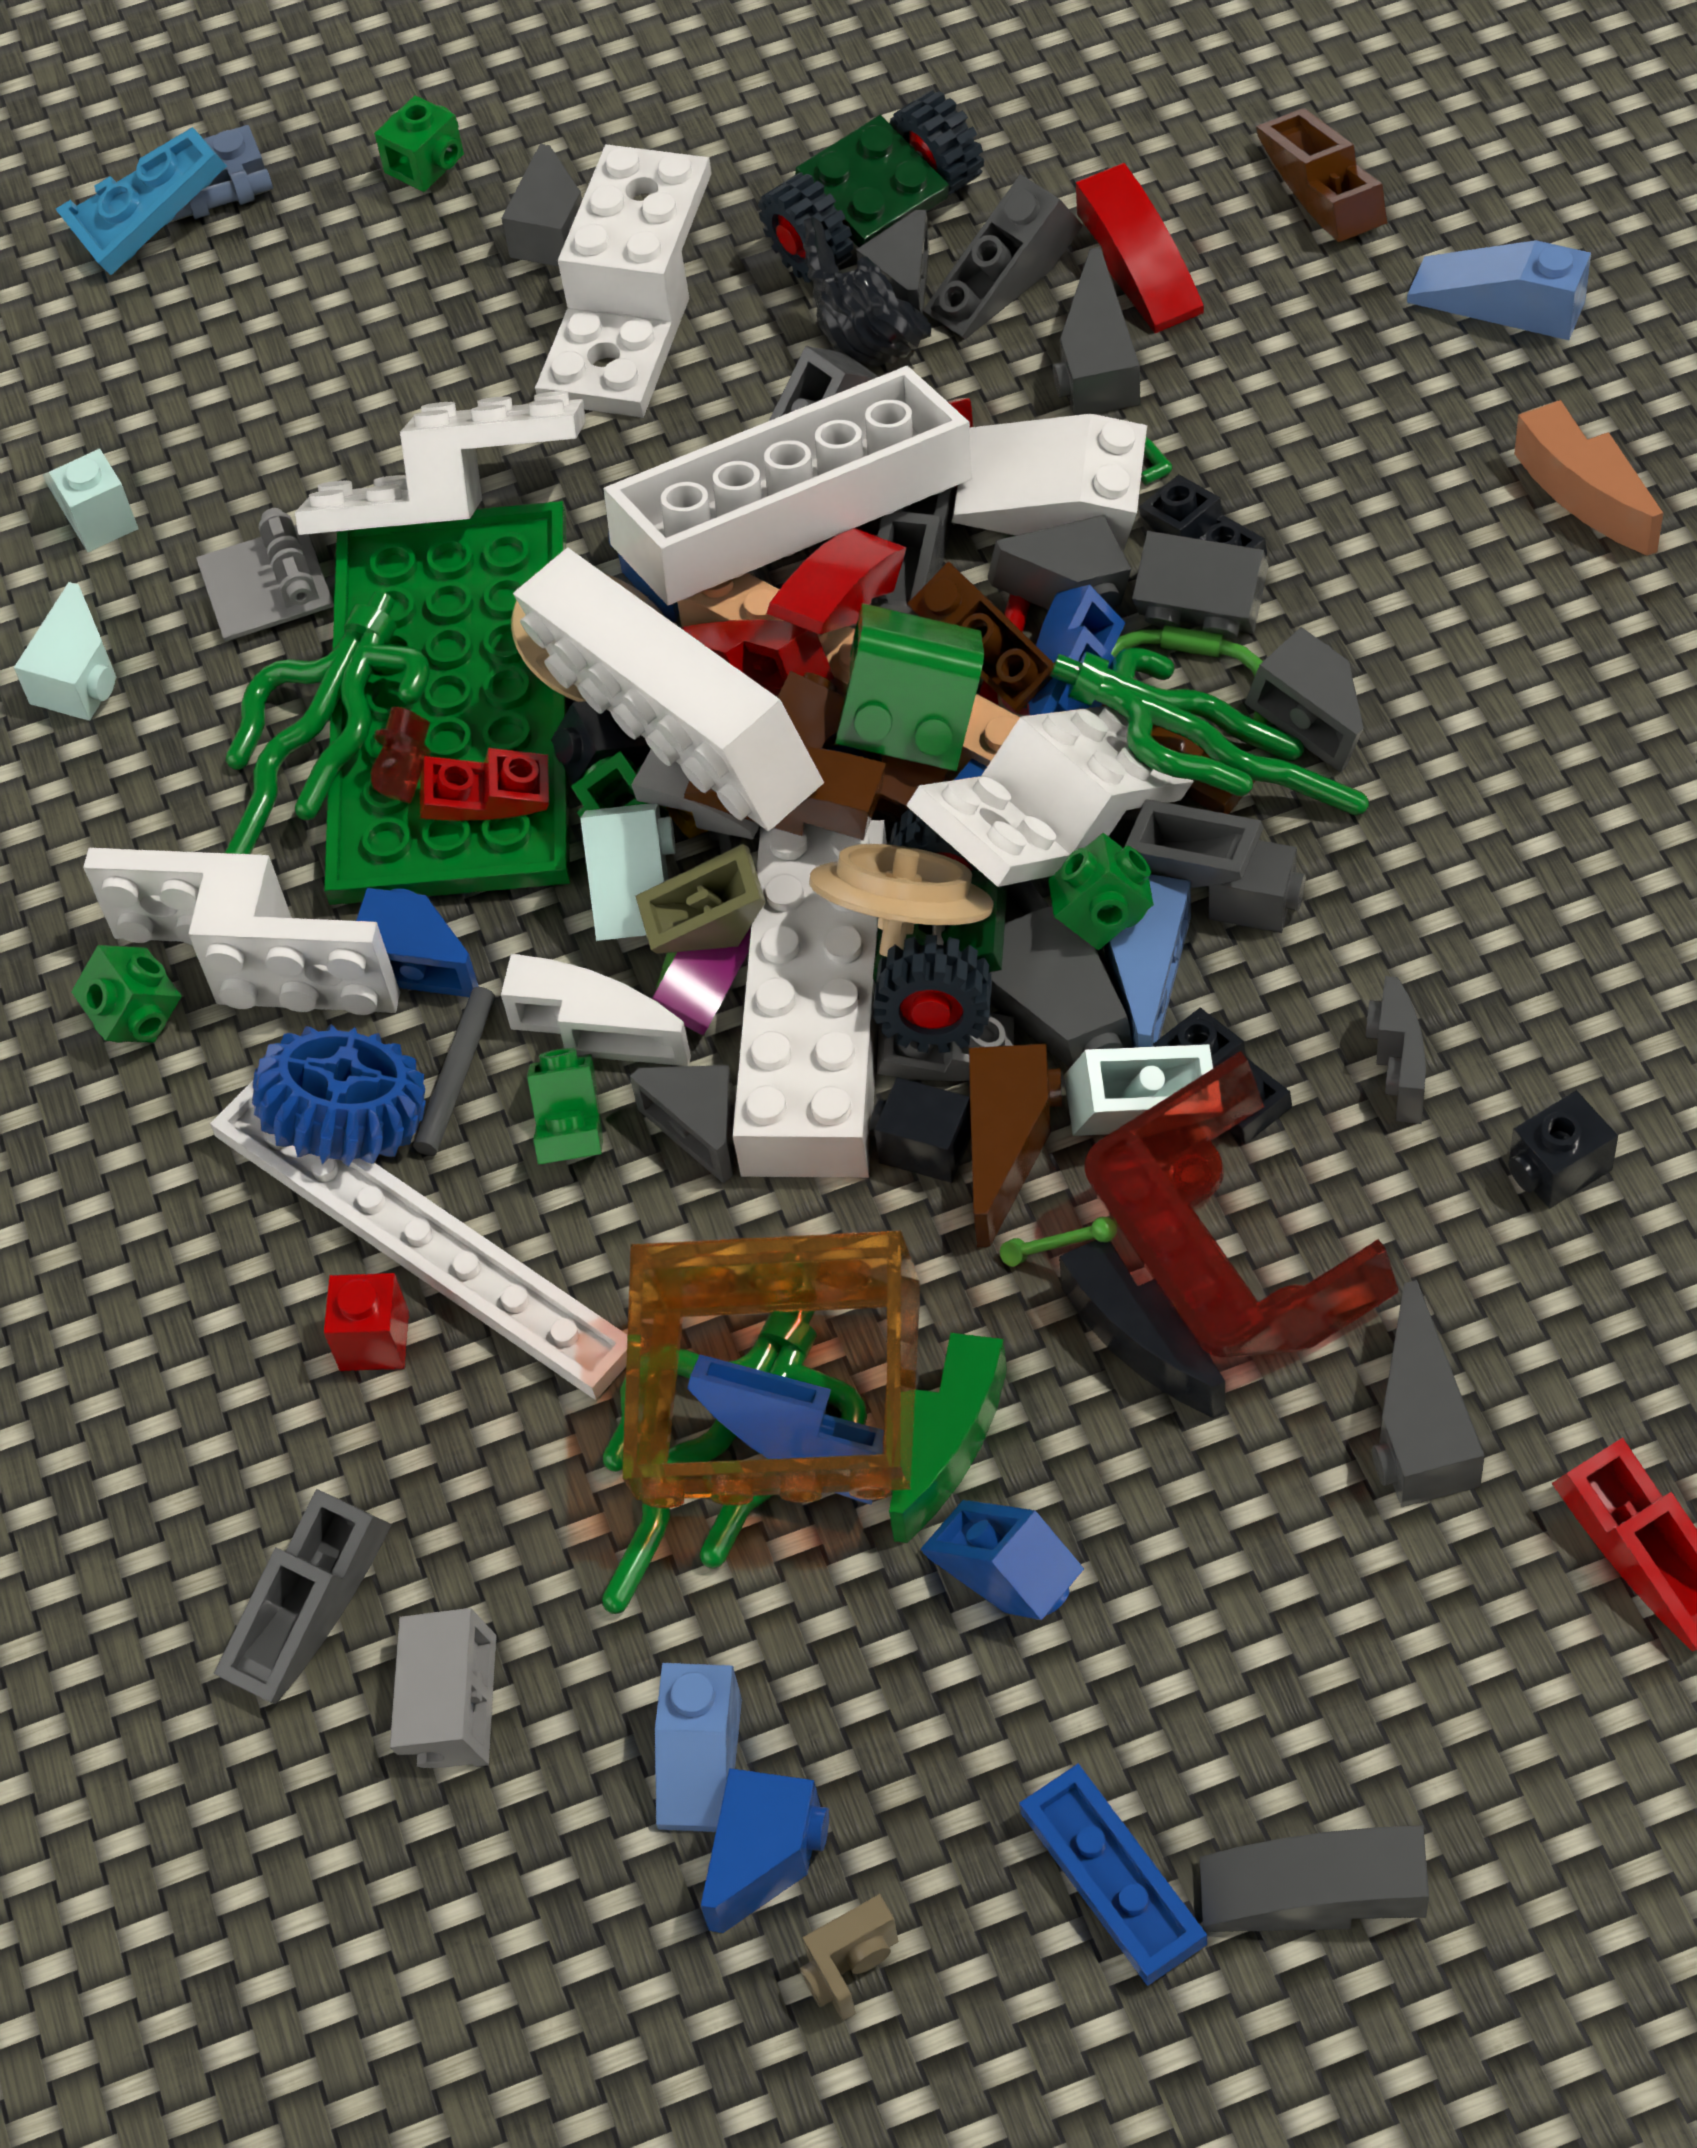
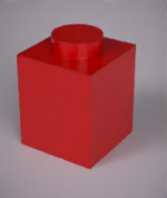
(366, 1322)

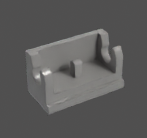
(444, 1689)

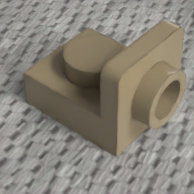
(850, 1942)

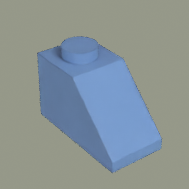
(694, 1744)

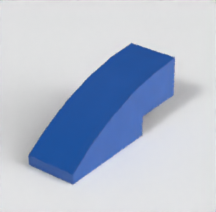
(1075, 624)
(779, 1413)

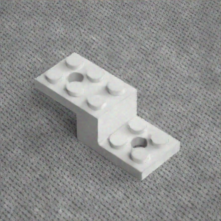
(625, 278)
(440, 464)
(1044, 794)
(243, 930)

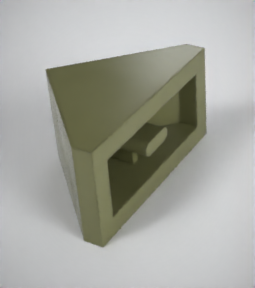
(703, 906)

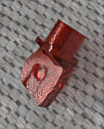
(402, 754)

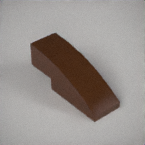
(1324, 174)
(839, 805)

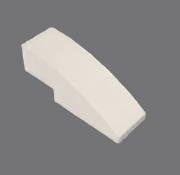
(591, 1012)

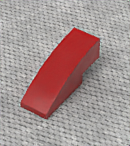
(1138, 247)
(836, 580)
(764, 649)
(1638, 1533)

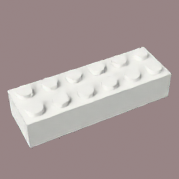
(787, 484)
(668, 690)
(807, 1019)

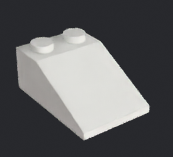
(1053, 474)

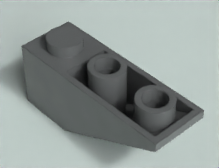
(1005, 257)

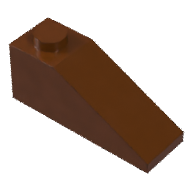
(1008, 1126)

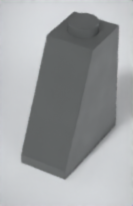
(1057, 988)

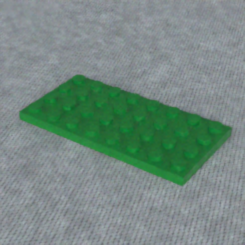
(456, 608)

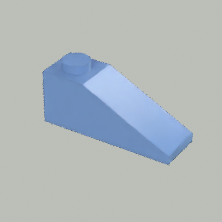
(1512, 285)
(1147, 958)

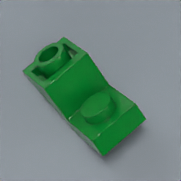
(565, 1106)

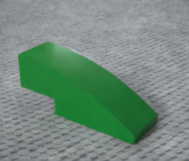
(949, 1429)

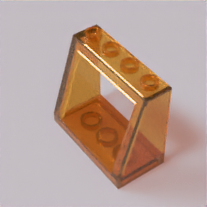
(756, 1278)

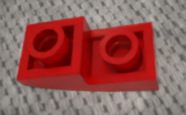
(499, 788)

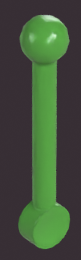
(1017, 1251)

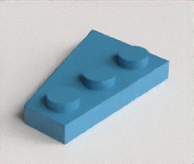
(139, 205)

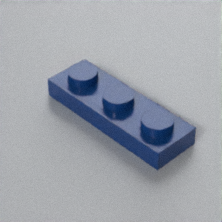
(1113, 1874)

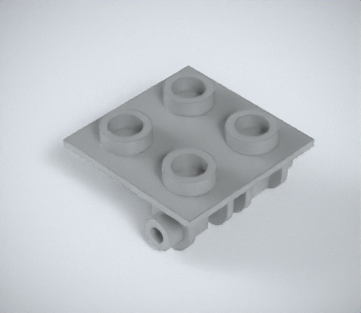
(265, 579)

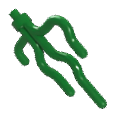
(341, 675)
(1176, 711)
(779, 1351)

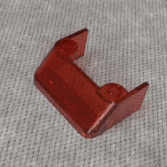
(1165, 1166)

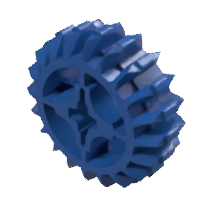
(338, 1095)

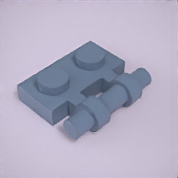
(238, 181)

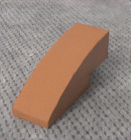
(1588, 477)

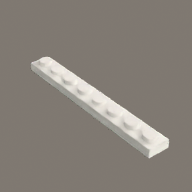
(441, 1253)

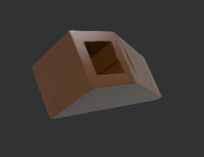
(1011, 660)

